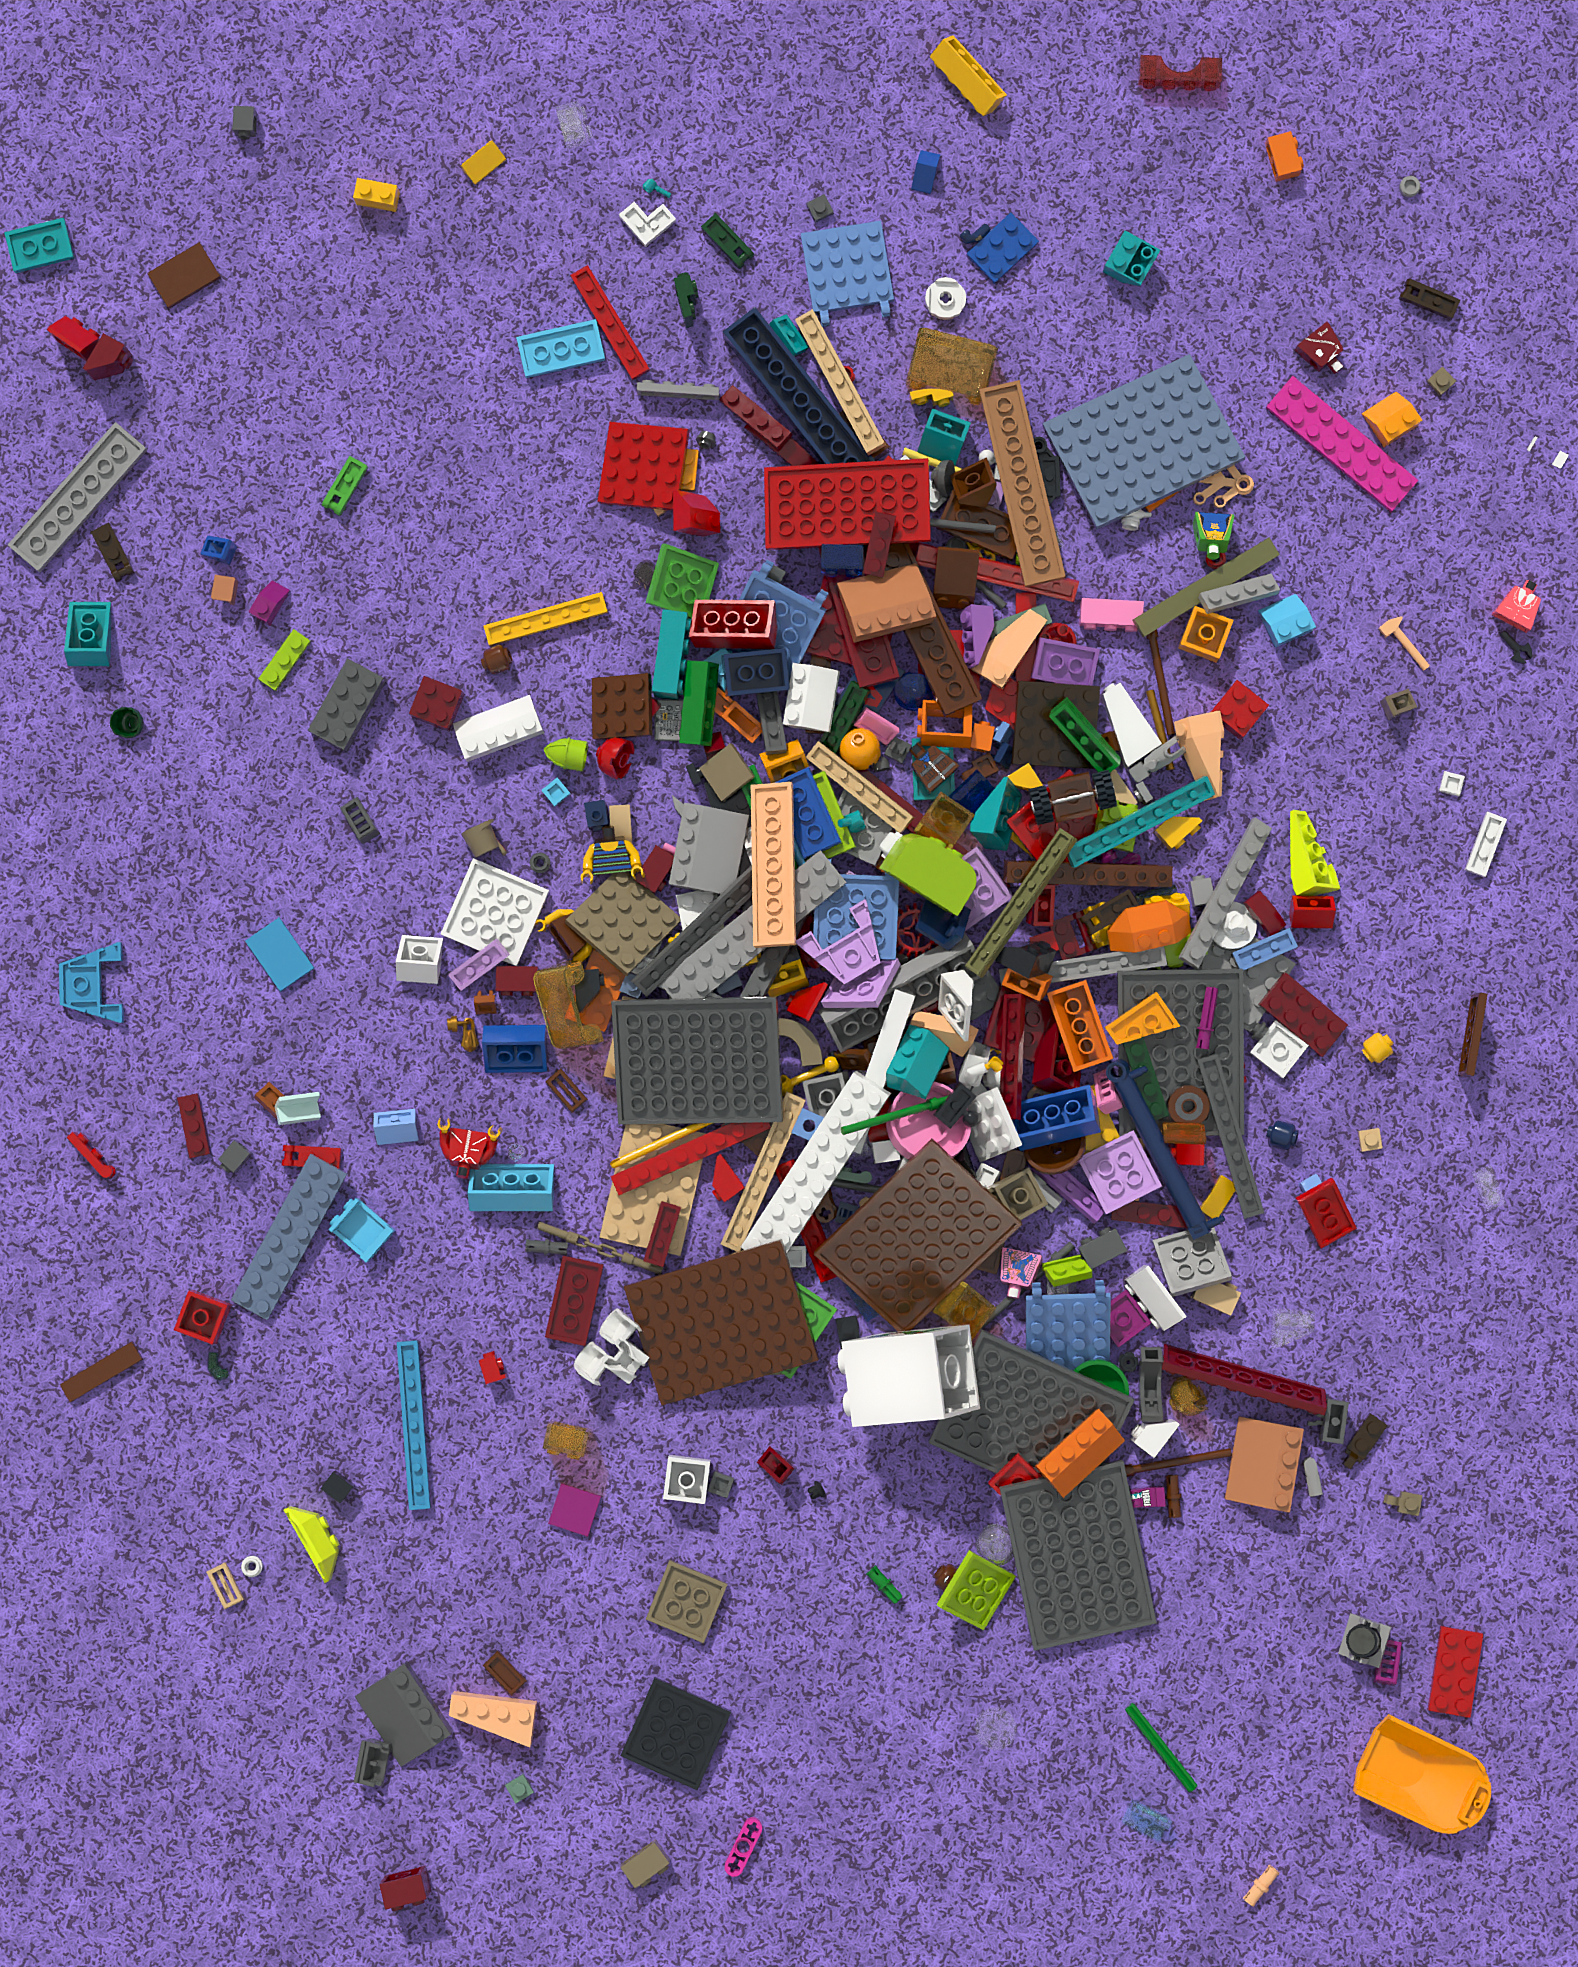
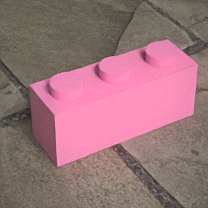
(1109, 614)

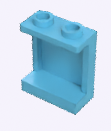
(361, 1229)

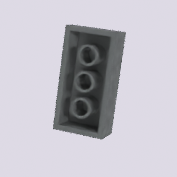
(347, 705)

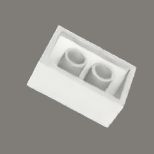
(811, 697)
(1154, 1298)

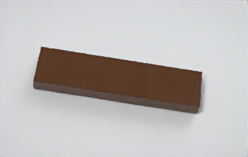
(101, 1371)

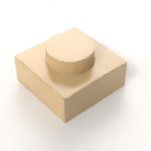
(1370, 1139)

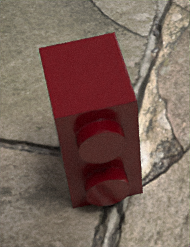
(656, 870)
(515, 979)

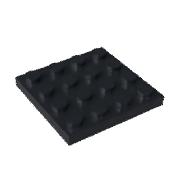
(676, 1733)

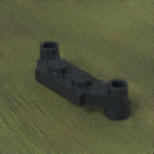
(1049, 468)

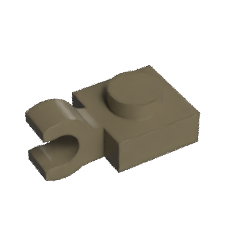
(1406, 1502)

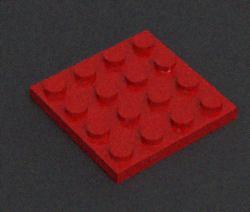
(643, 465)
(1037, 837)

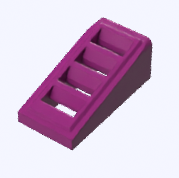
(1394, 1671)

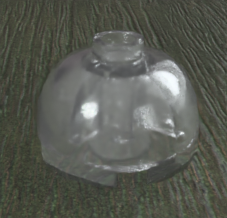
(995, 1544)

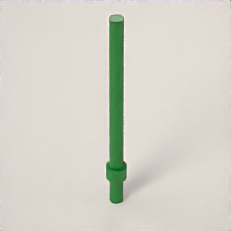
(930, 1104)

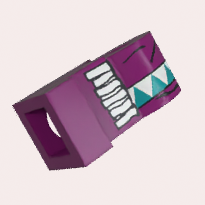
(1148, 1497)

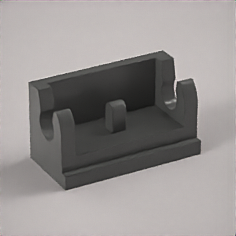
(372, 1762)

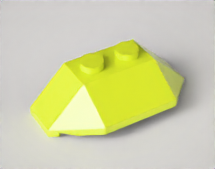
(316, 1539)

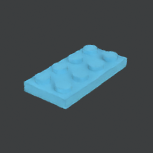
(560, 348)

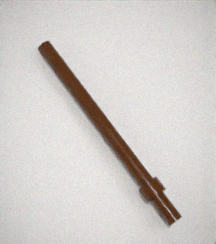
(1152, 637)
(1133, 1469)

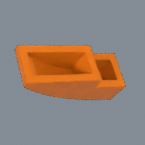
(737, 717)

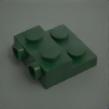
(686, 293)

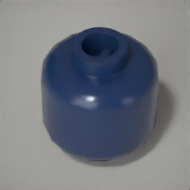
(1282, 1135)

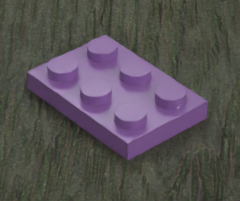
(1064, 662)

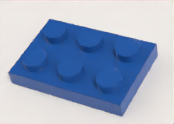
(1002, 248)

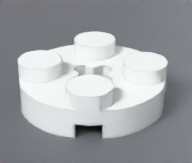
(937, 290)

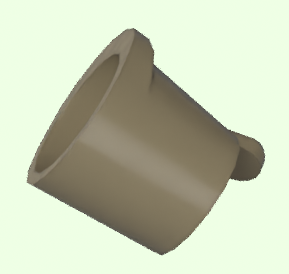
(482, 839)

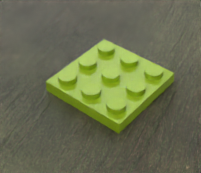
(976, 1590)

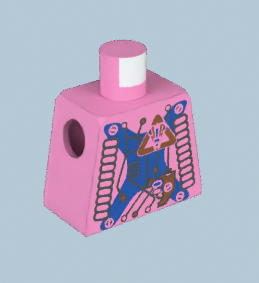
(1019, 1270)

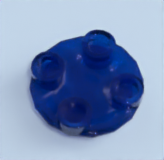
(912, 690)

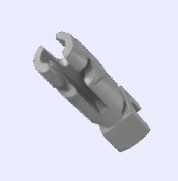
(1156, 760)

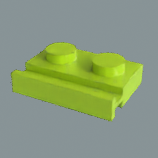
(1066, 1270)

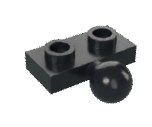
(956, 1106)

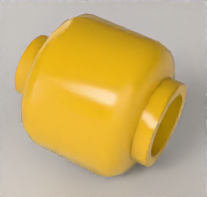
(1378, 1047)

